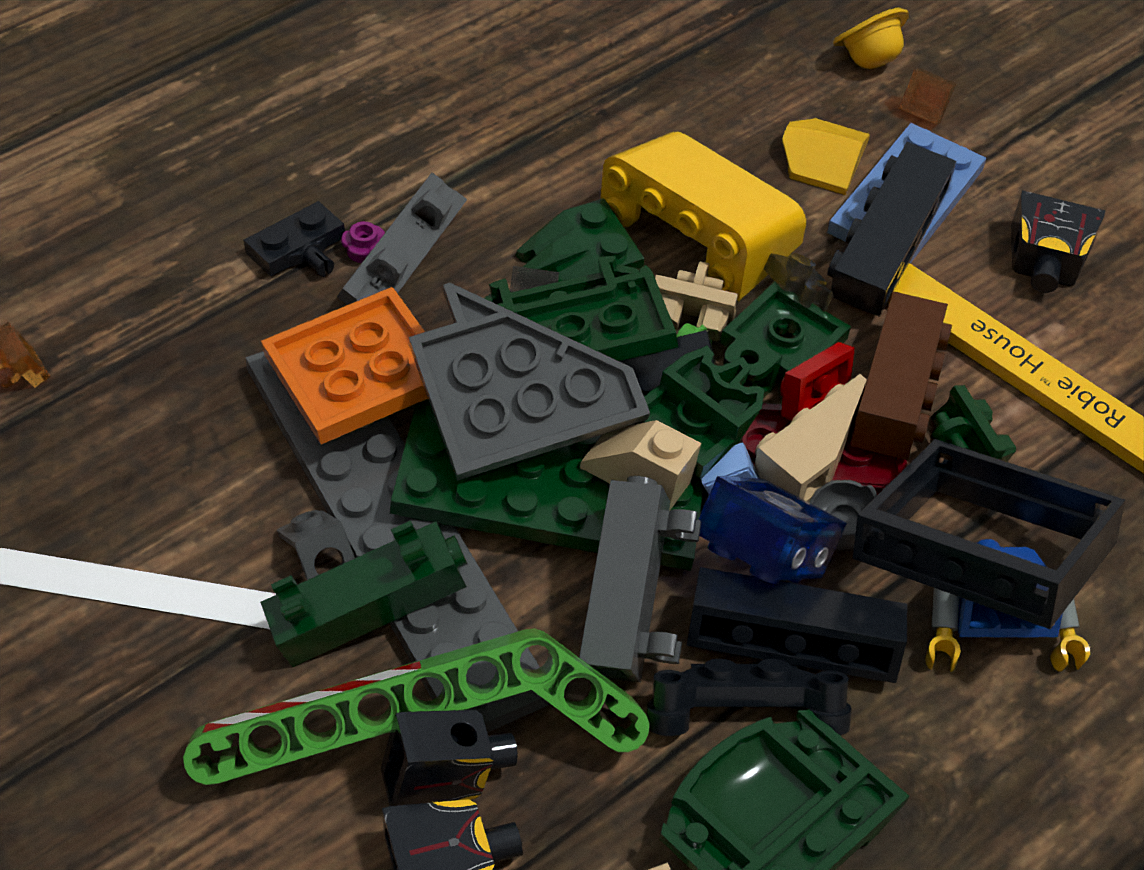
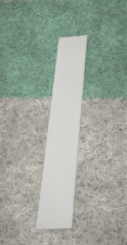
(133, 588)

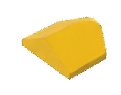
(823, 153)

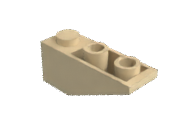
(810, 447)

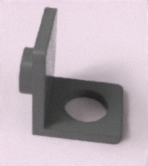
(311, 534)

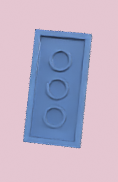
(967, 169)

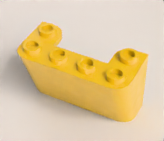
(706, 200)

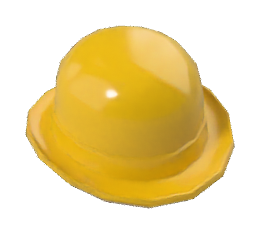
(875, 39)

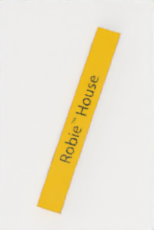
(1034, 371)

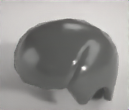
(845, 501)

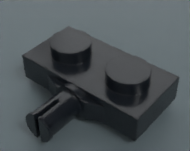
(297, 241)

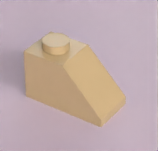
(645, 451)

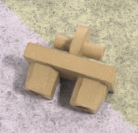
(698, 297)

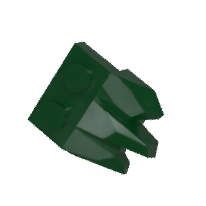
(577, 240)
(706, 403)

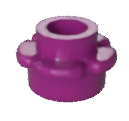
(361, 240)

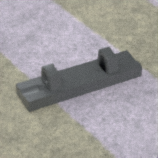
(405, 241)

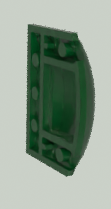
(779, 800)

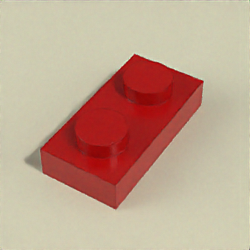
(813, 379)

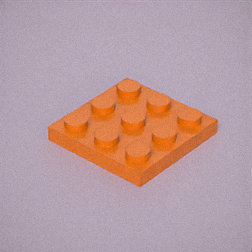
(350, 364)

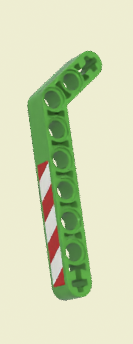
(397, 686)

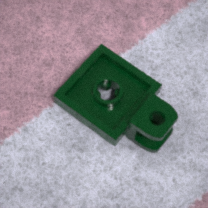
(767, 353)

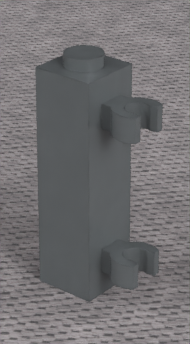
(627, 576)

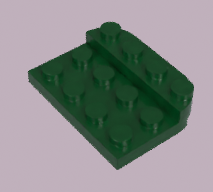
(607, 311)

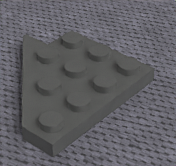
(516, 387)

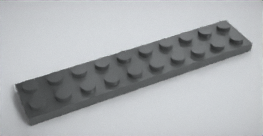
(356, 486)

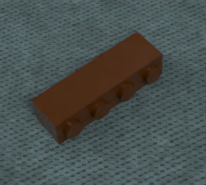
(899, 376)

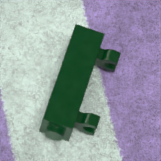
(364, 592)

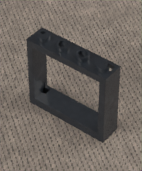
(970, 569)

